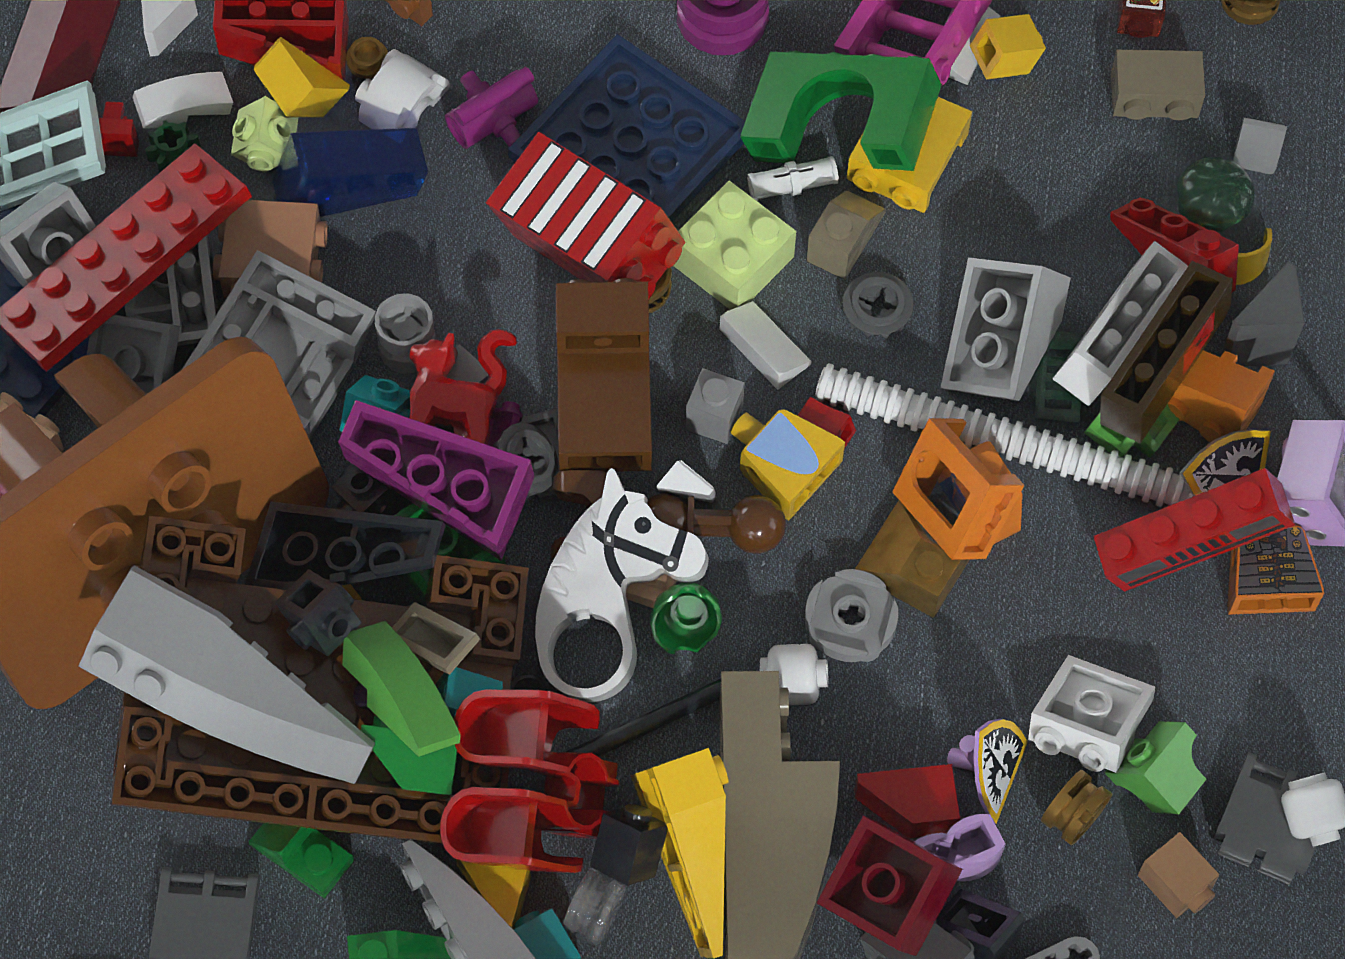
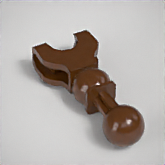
(753, 523)

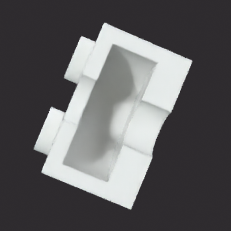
(399, 92)

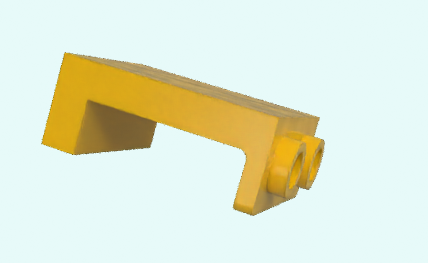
(913, 189)

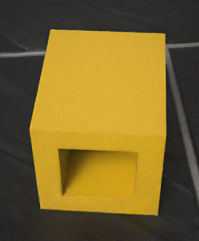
(1007, 46)

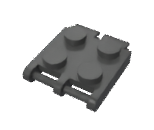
(1258, 826)
(204, 920)

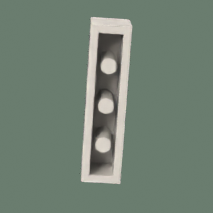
(1120, 324)

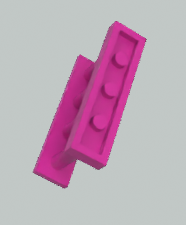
(877, 16)

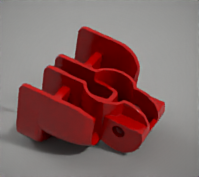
(507, 823)

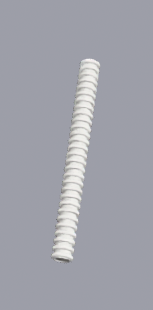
(1006, 437)

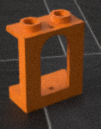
(986, 506)

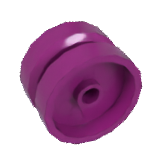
(722, 25)

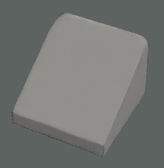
(1259, 145)

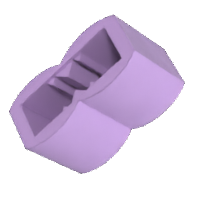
(969, 844)

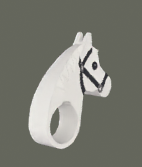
(603, 554)

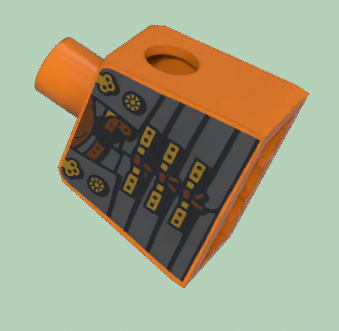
(1274, 575)

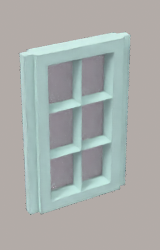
(49, 143)

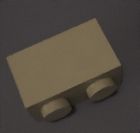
(1157, 84)

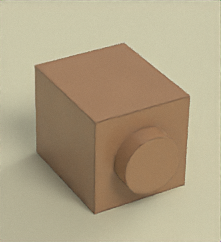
(1179, 876)

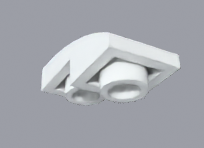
(181, 97)

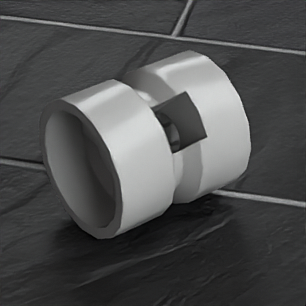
(399, 325)

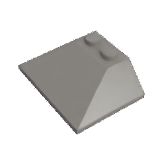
(301, 325)

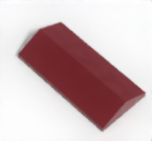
(56, 48)

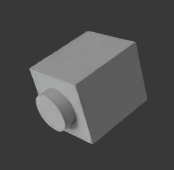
(714, 405)

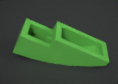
(399, 688)

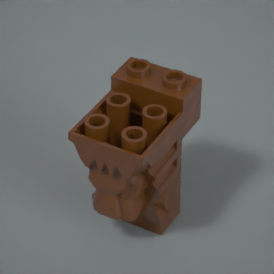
(603, 375)

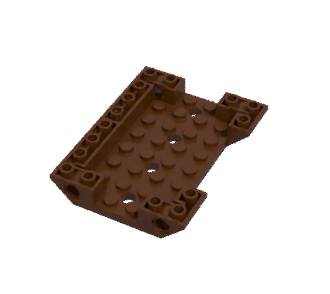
(189, 772)

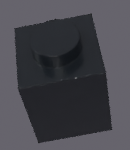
(629, 844)

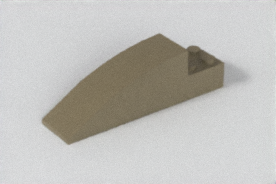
(774, 822)

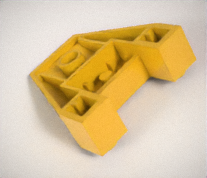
(693, 805)

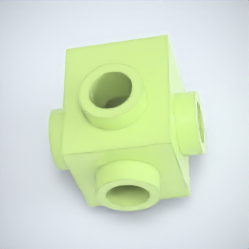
(262, 134)

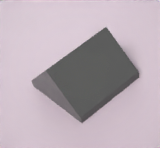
(1270, 323)

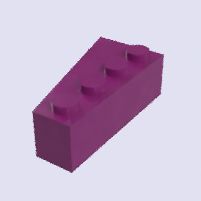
(444, 474)

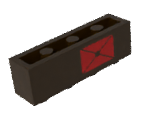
(1166, 352)

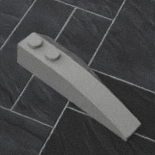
(207, 676)

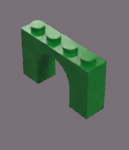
(801, 83)

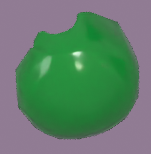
(685, 618)

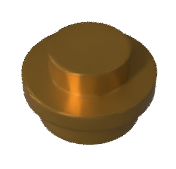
(365, 57)

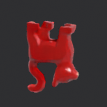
(455, 402)

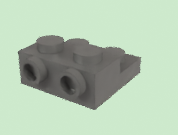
(139, 348)

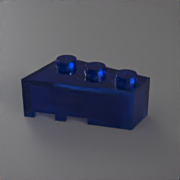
(350, 168)

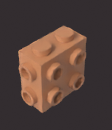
(278, 229)

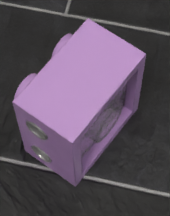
(1315, 479)

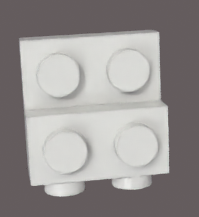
(1090, 714)

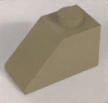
(843, 233)

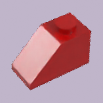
(911, 799)

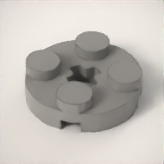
(845, 641)

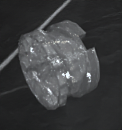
(588, 909)

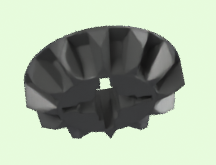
(867, 289)
(534, 444)

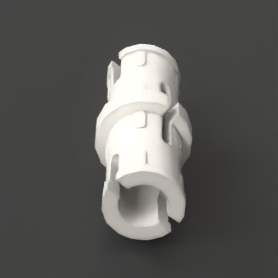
(793, 178)

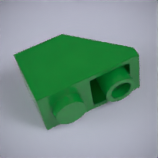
(426, 773)

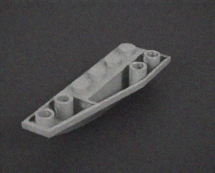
(462, 914)

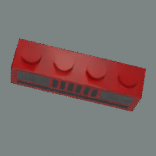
(1194, 530)

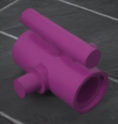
(492, 107)

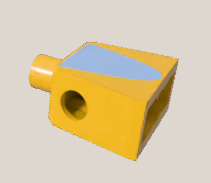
(787, 457)

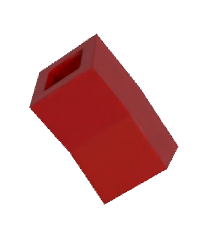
(829, 419)

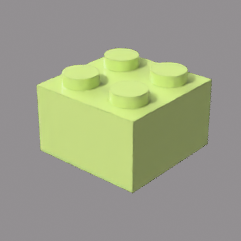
(734, 246)

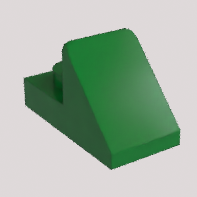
(303, 854)

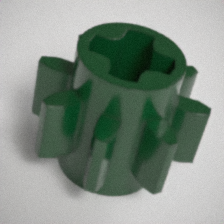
(169, 143)

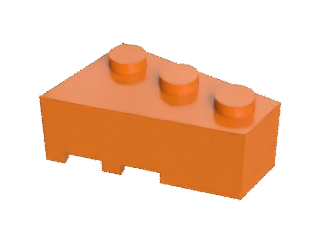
(1220, 395)

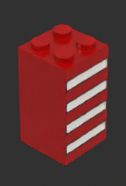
(584, 217)

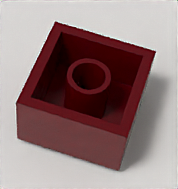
(889, 886)

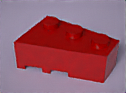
(315, 27)

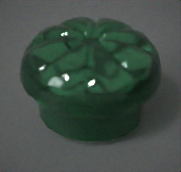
(1215, 193)

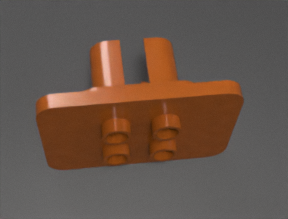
(75, 522)

